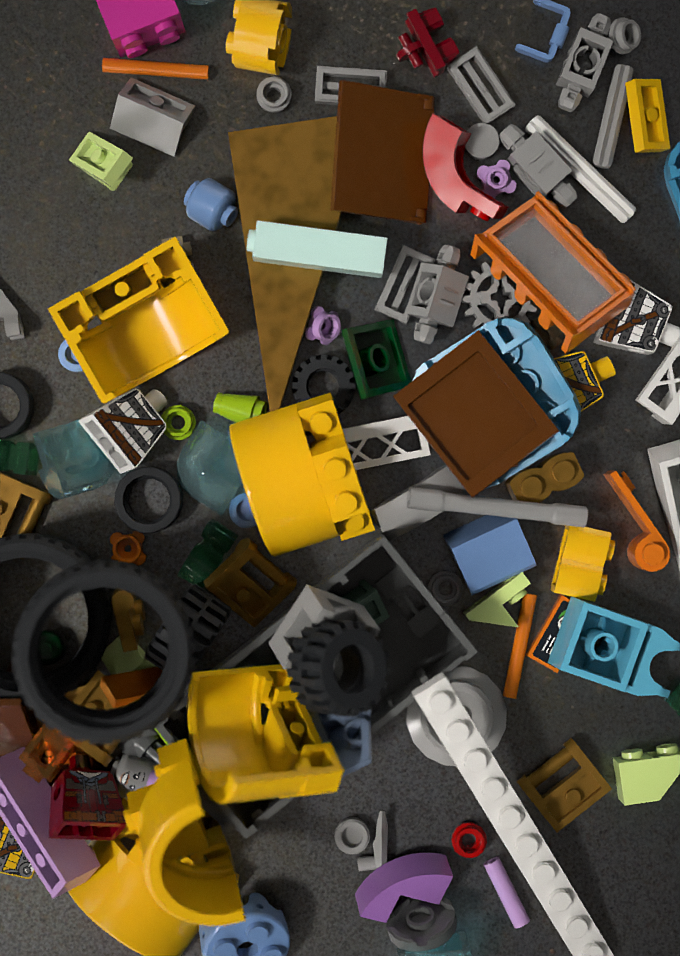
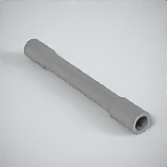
(441, 501)

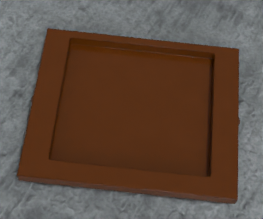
(475, 414)

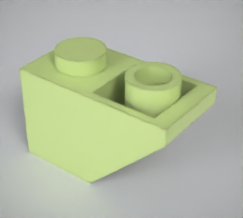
(646, 775)

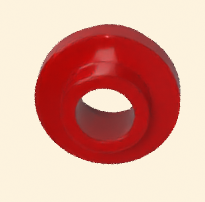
(475, 848)

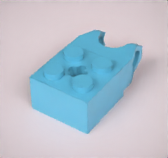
(624, 649)

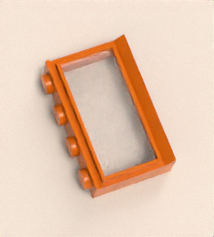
(555, 270)

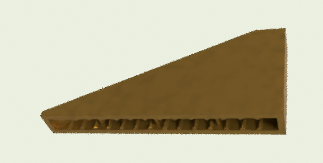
(284, 179)

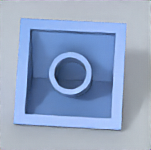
(489, 551)

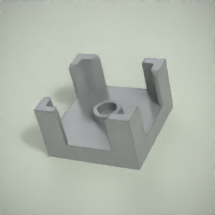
(313, 607)

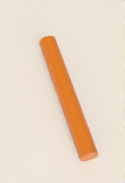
(155, 68)
(519, 646)

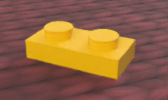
(647, 115)

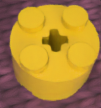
(260, 35)

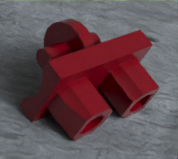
(420, 27)

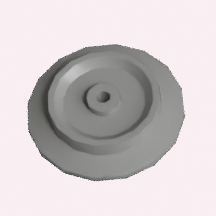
(481, 701)

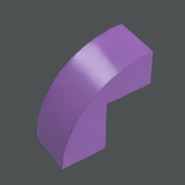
(414, 876)

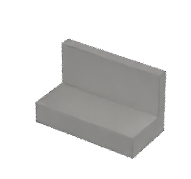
(151, 116)

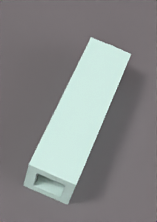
(317, 249)

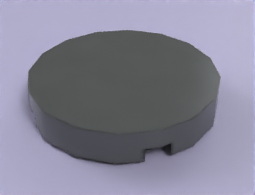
(421, 924)

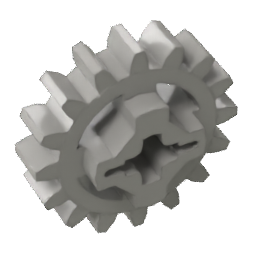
(483, 298)

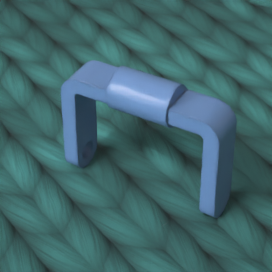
(558, 36)

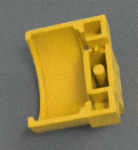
(142, 322)
(297, 490)
(251, 760)
(172, 828)
(123, 905)

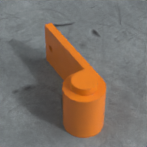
(648, 549)

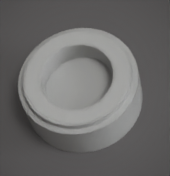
(482, 142)
(351, 835)

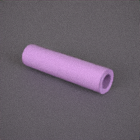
(506, 892)

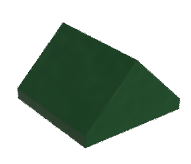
(376, 358)

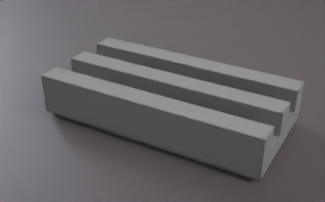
(463, 61)
(346, 73)
(392, 312)

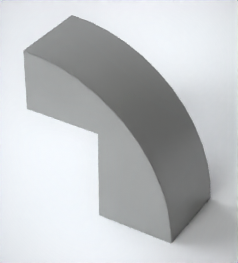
(395, 517)

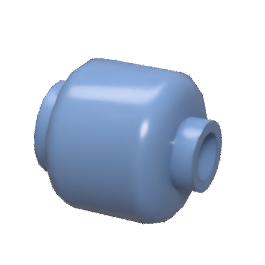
(211, 204)

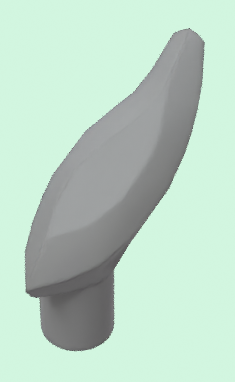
(380, 846)

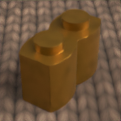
(552, 474)

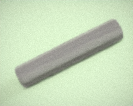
(612, 117)

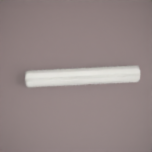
(584, 171)

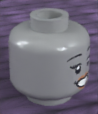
(131, 773)

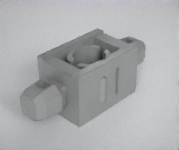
(588, 39)
(538, 165)
(437, 294)

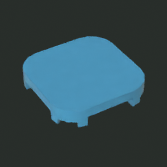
(539, 374)

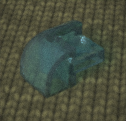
(71, 461)
(209, 468)

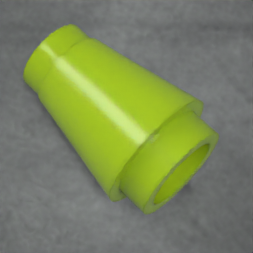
(239, 407)

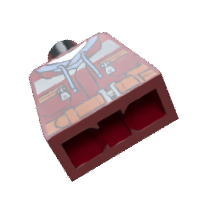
(85, 803)

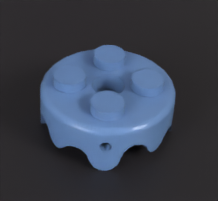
(262, 927)

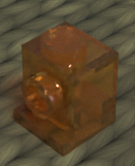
(44, 741)

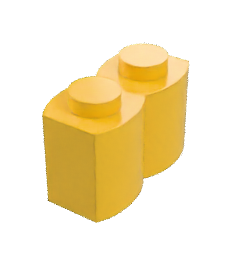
(582, 562)

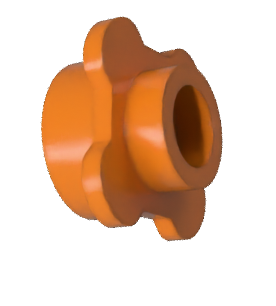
(134, 540)

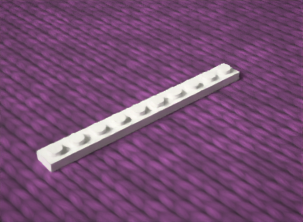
(509, 817)

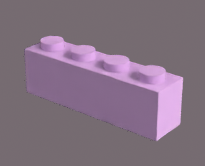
(26, 812)

